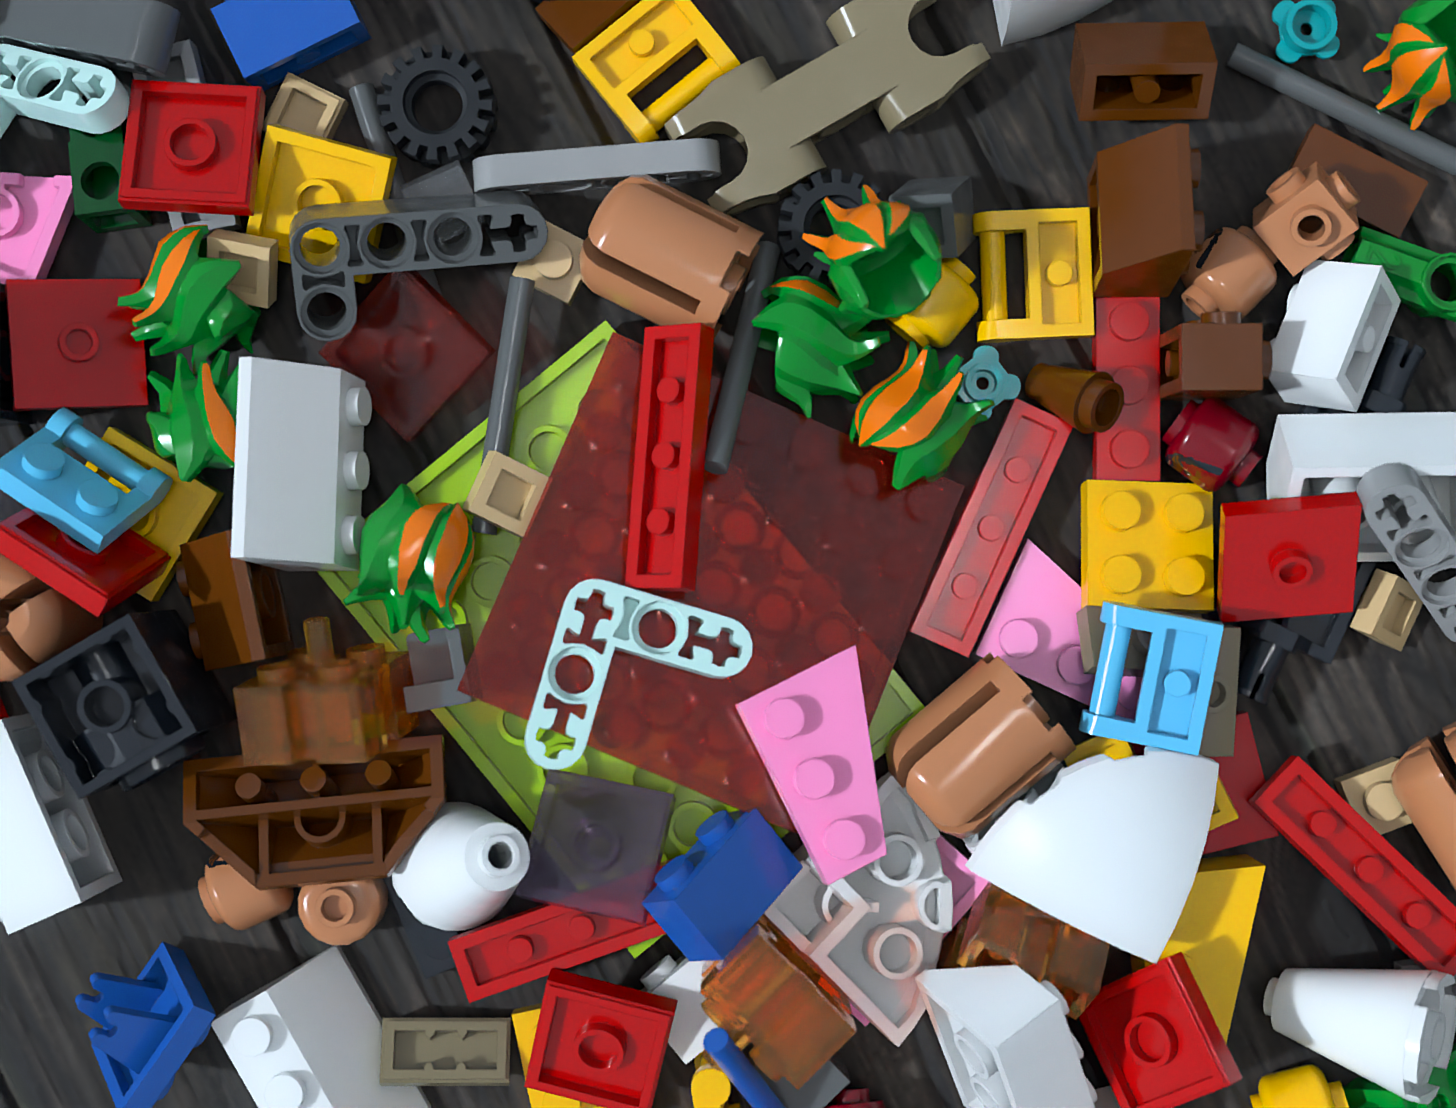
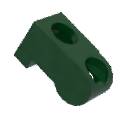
(96, 181)

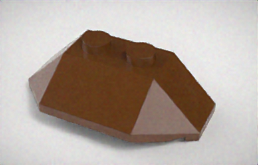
(316, 819)

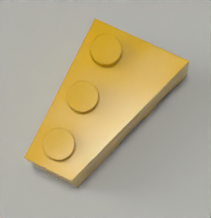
(1216, 930)

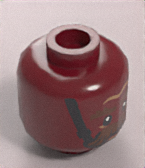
(1212, 444)

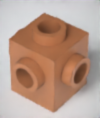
(1307, 216)

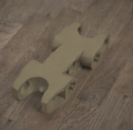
(786, 117)

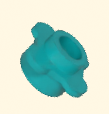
(1323, 23)
(1000, 383)

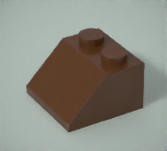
(234, 604)

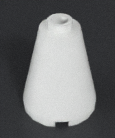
(461, 868)
(1370, 1021)

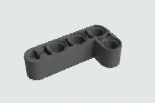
(104, 33)
(415, 251)

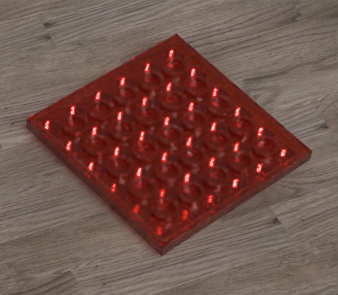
(792, 544)

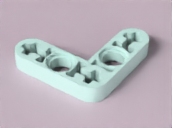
(64, 105)
(622, 635)

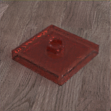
(409, 351)

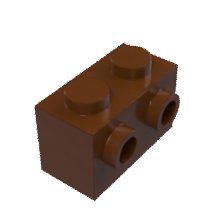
(1142, 71)
(1214, 358)

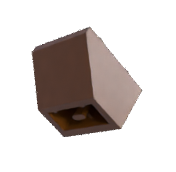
(1144, 214)

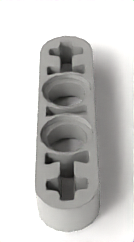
(597, 166)
(1417, 560)

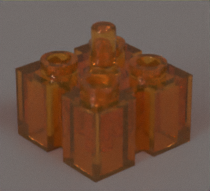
(324, 703)
(1013, 932)
(777, 1003)

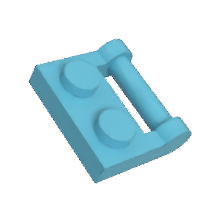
(72, 494)
(1173, 684)

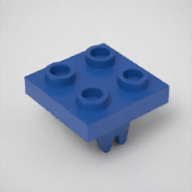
(147, 1025)

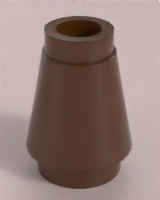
(1078, 396)

